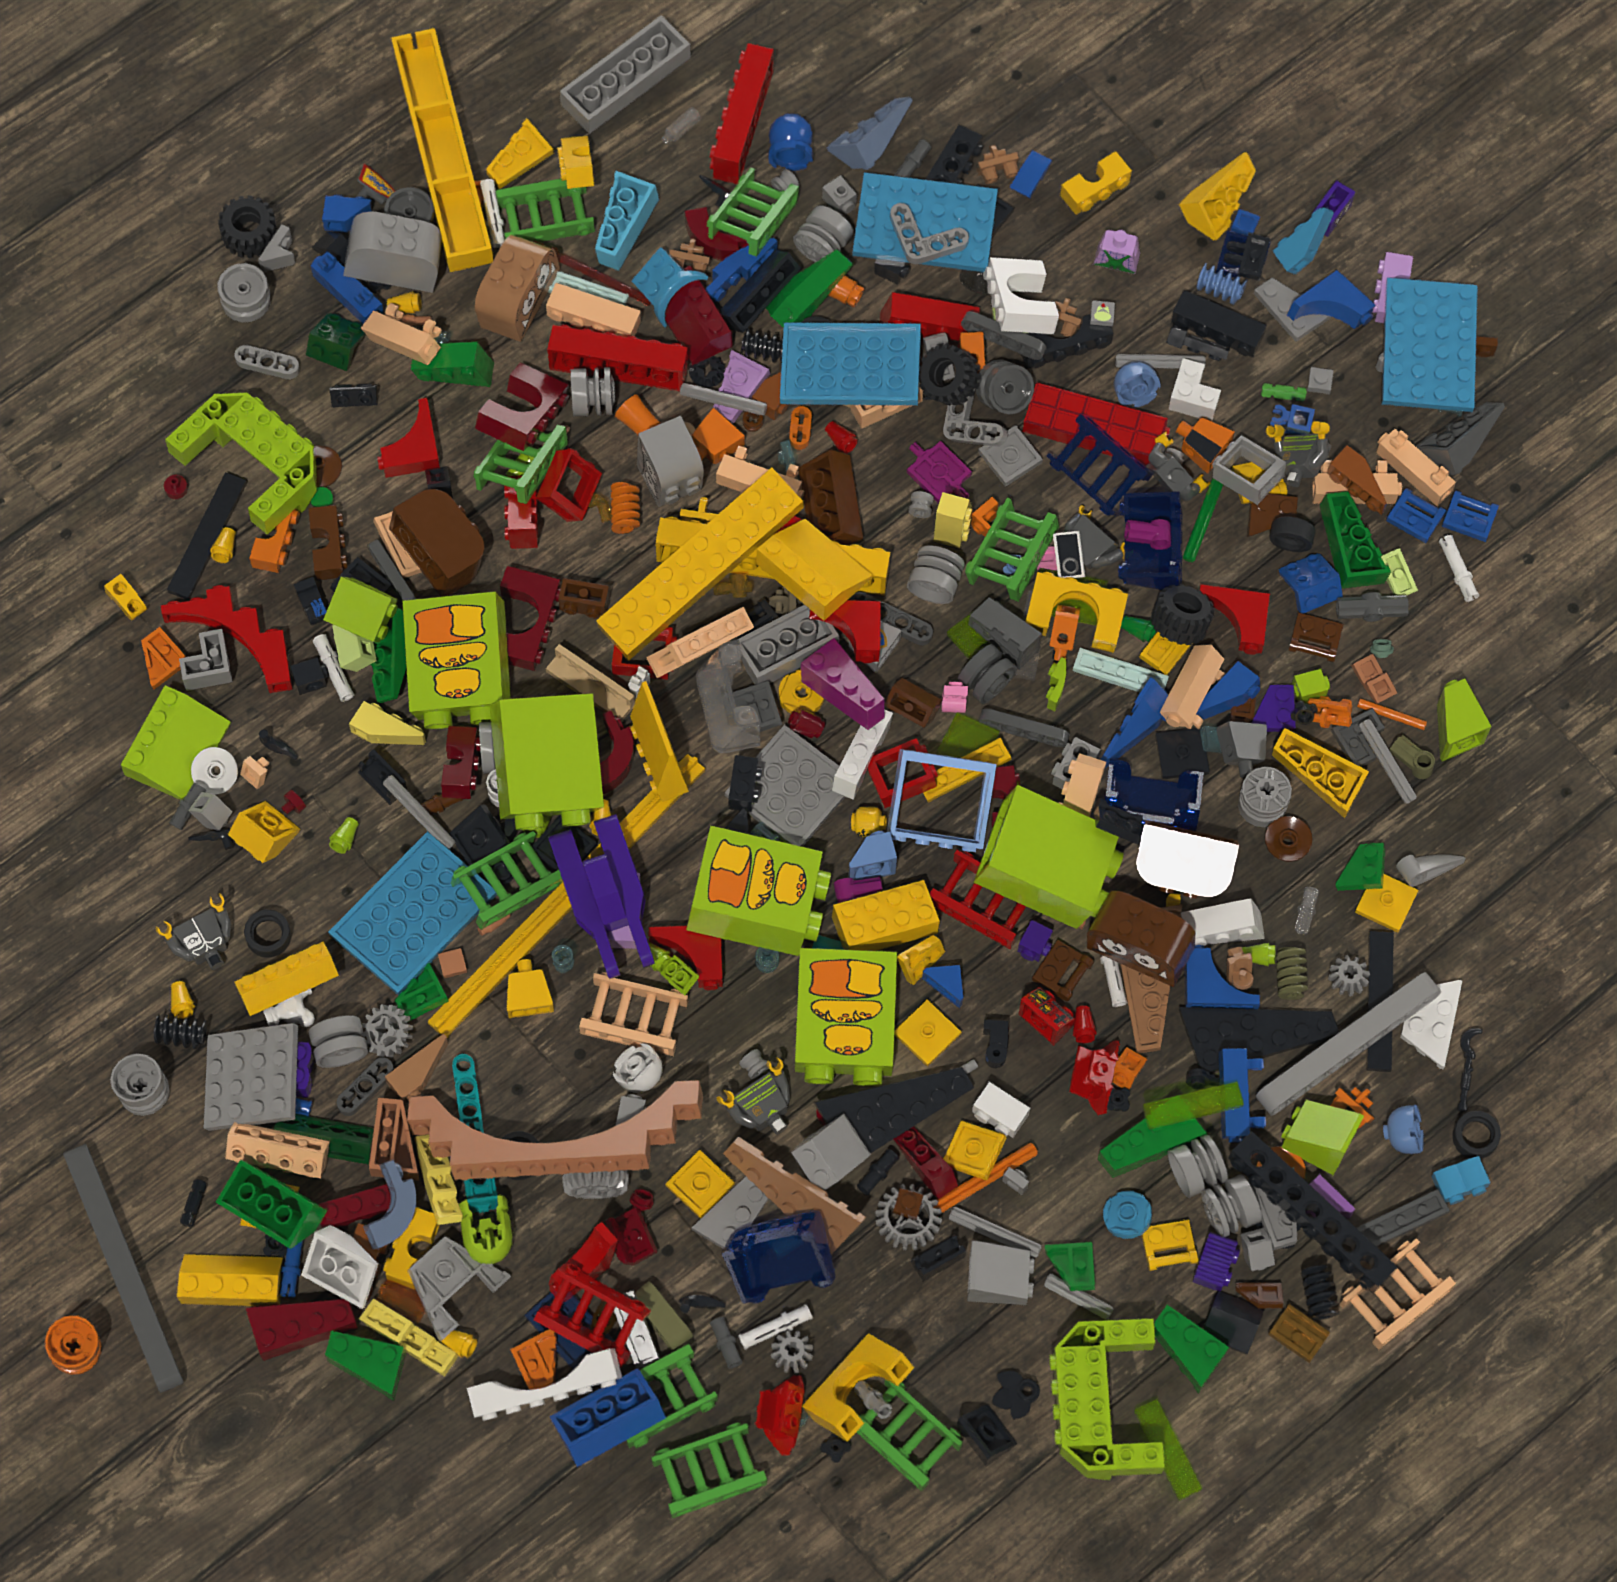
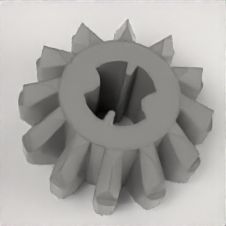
(1343, 982)
(802, 1350)

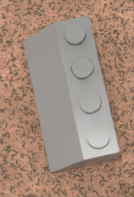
(783, 645)

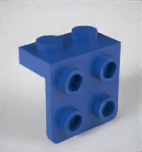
(1313, 582)

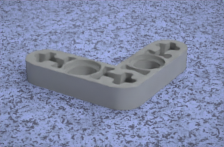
(923, 245)
(962, 422)

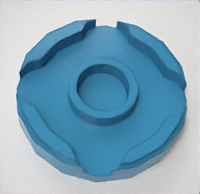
(1127, 1214)

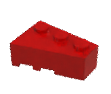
(522, 520)

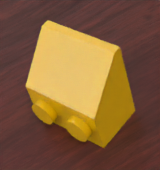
(263, 831)

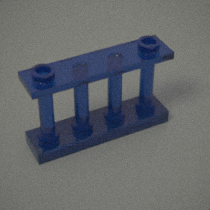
(1120, 458)

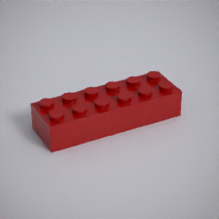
(742, 113)
(628, 357)

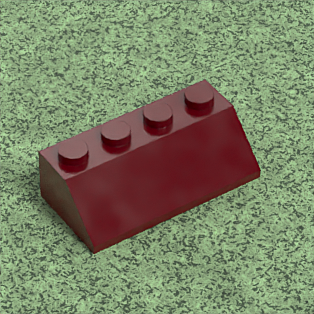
(697, 322)

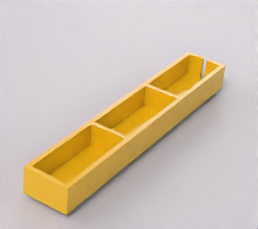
(442, 151)

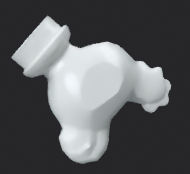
(291, 1011)

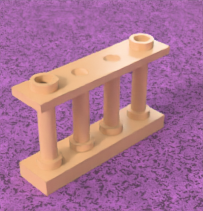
(700, 642)
(616, 1031)
(1401, 1316)

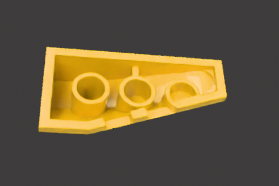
(1214, 200)

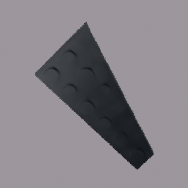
(1257, 1030)
(892, 1109)

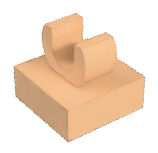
(255, 771)

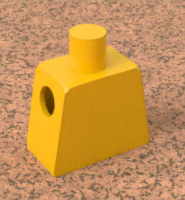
(528, 992)

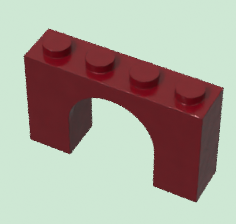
(522, 428)
(543, 594)

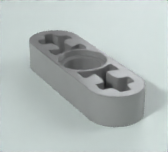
(272, 370)

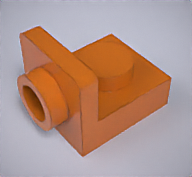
(983, 516)
(1128, 1068)

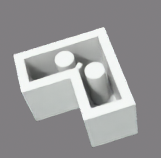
(1190, 396)

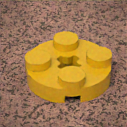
(789, 699)

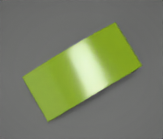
(1057, 682)
(679, 975)

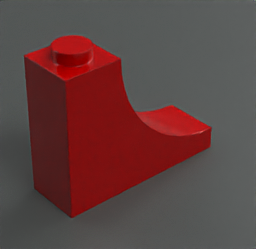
(415, 450)
(1245, 611)
(861, 626)
(699, 949)
(591, 1258)

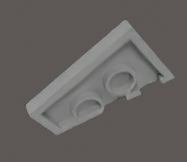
(1278, 300)
(1276, 1224)

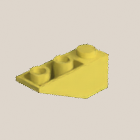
(379, 727)

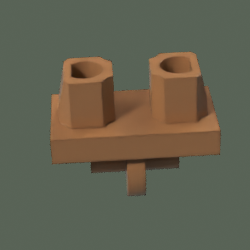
(997, 161)
(699, 262)
(1070, 322)
(1239, 968)

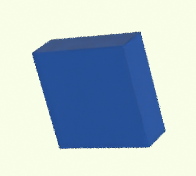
(1245, 223)

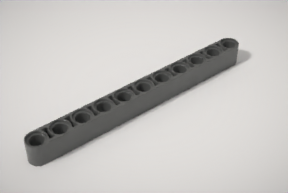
(123, 1268)

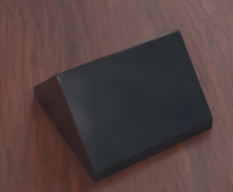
(1233, 1322)
(985, 1434)

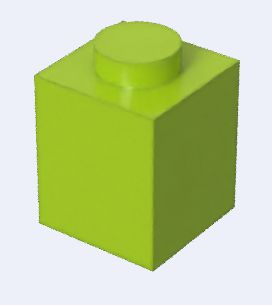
(1310, 685)

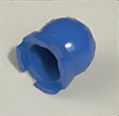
(790, 142)

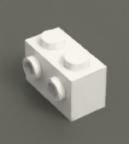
(1000, 1110)

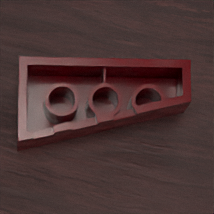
(298, 1325)

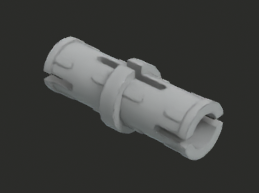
(873, 1399)

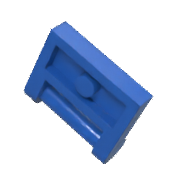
(1412, 520)
(1467, 521)

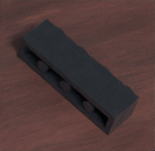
(759, 290)
(1218, 324)

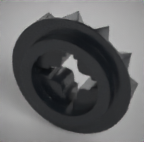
(713, 377)

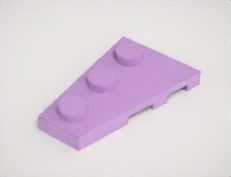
(742, 380)

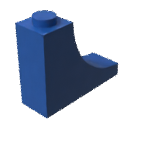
(1334, 298)
(1208, 989)

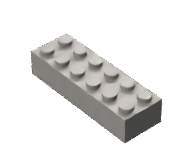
(625, 74)

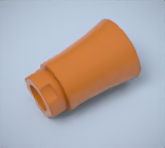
(847, 291)
(636, 415)

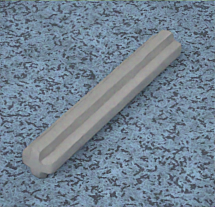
(1157, 361)
(723, 399)
(1387, 761)
(418, 812)
(994, 1231)

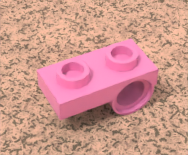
(954, 697)

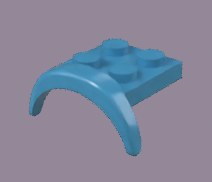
(662, 279)

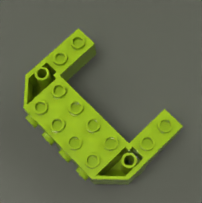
(266, 439)
(1083, 1399)

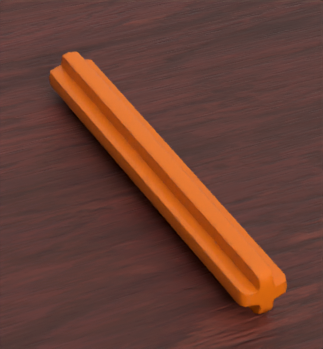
(975, 1184)

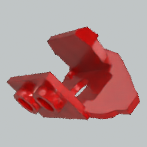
(1094, 1075)
(781, 1413)

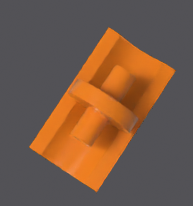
(1332, 712)
(1344, 1100)

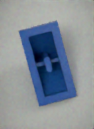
(946, 981)

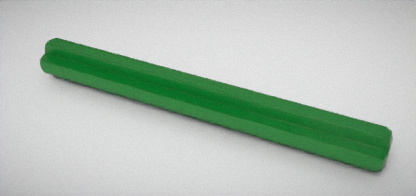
(1202, 521)

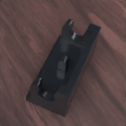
(375, 772)
(938, 1258)

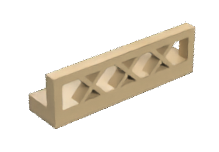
(587, 680)

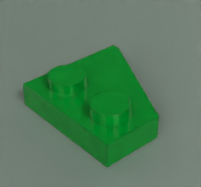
(1364, 869)
(422, 994)
(1073, 1264)

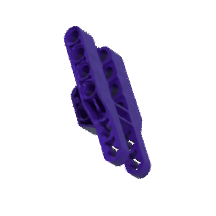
(604, 883)

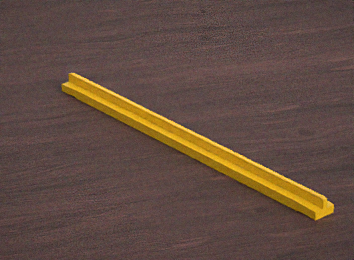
(547, 916)

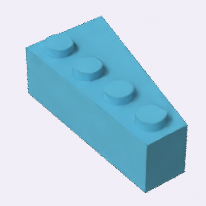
(624, 219)

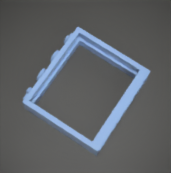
(944, 840)

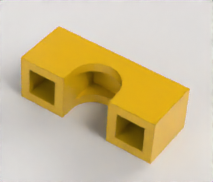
(576, 162)
(1082, 195)
(421, 1228)

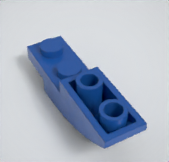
(736, 266)

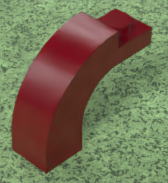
(721, 245)
(620, 761)

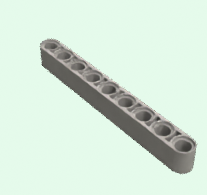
(1348, 1044)

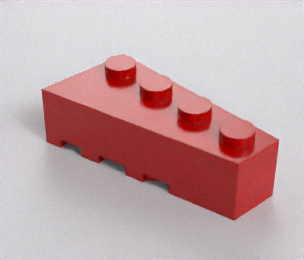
(932, 314)

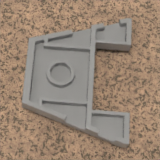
(442, 1274)

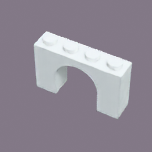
(1012, 311)

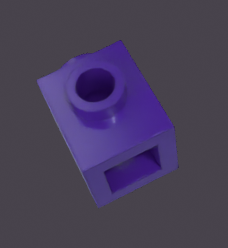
(1035, 942)

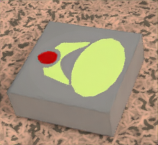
(1102, 313)

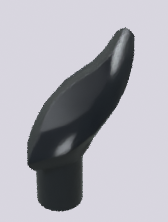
(717, 189)
(276, 745)
(215, 835)
(698, 1301)

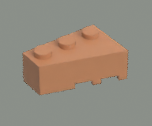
(392, 1140)

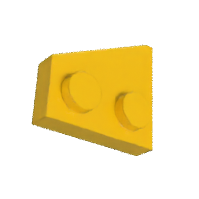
(920, 957)

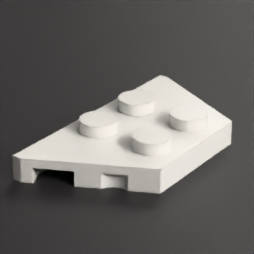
(1433, 1025)

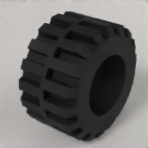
(247, 211)
(964, 380)
(1182, 614)

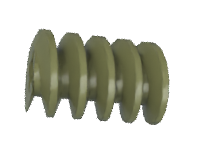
(1290, 973)

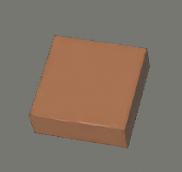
(452, 963)

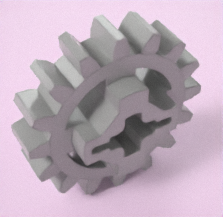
(390, 1019)

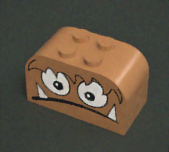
(515, 287)

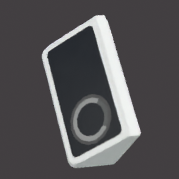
(1069, 554)

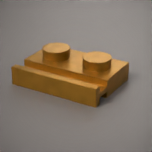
(1299, 1333)

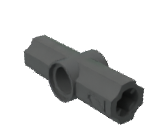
(1372, 607)

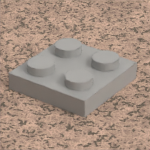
(1012, 458)

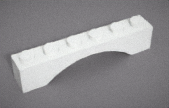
(593, 1370)

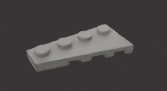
(731, 1213)

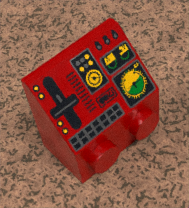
(1046, 1015)

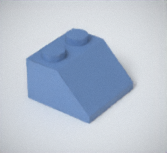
(874, 857)

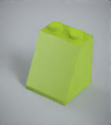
(361, 609)
(1460, 720)
(1321, 1134)

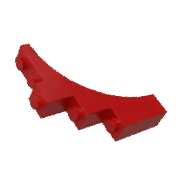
(243, 625)

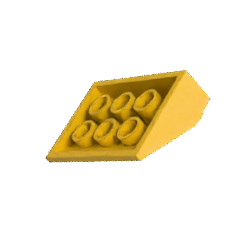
(812, 567)
(656, 747)

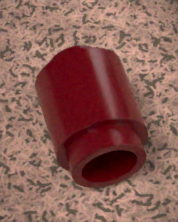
(806, 723)

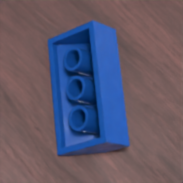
(607, 1417)

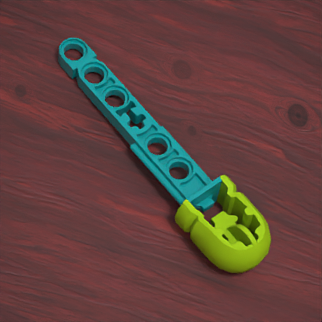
(480, 1197)

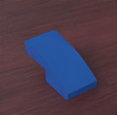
(1030, 174)

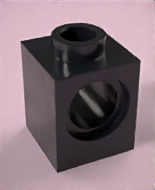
(309, 676)

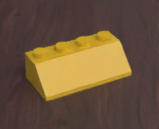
(286, 978)
(230, 1280)

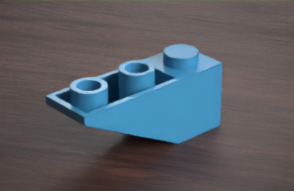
(1300, 247)

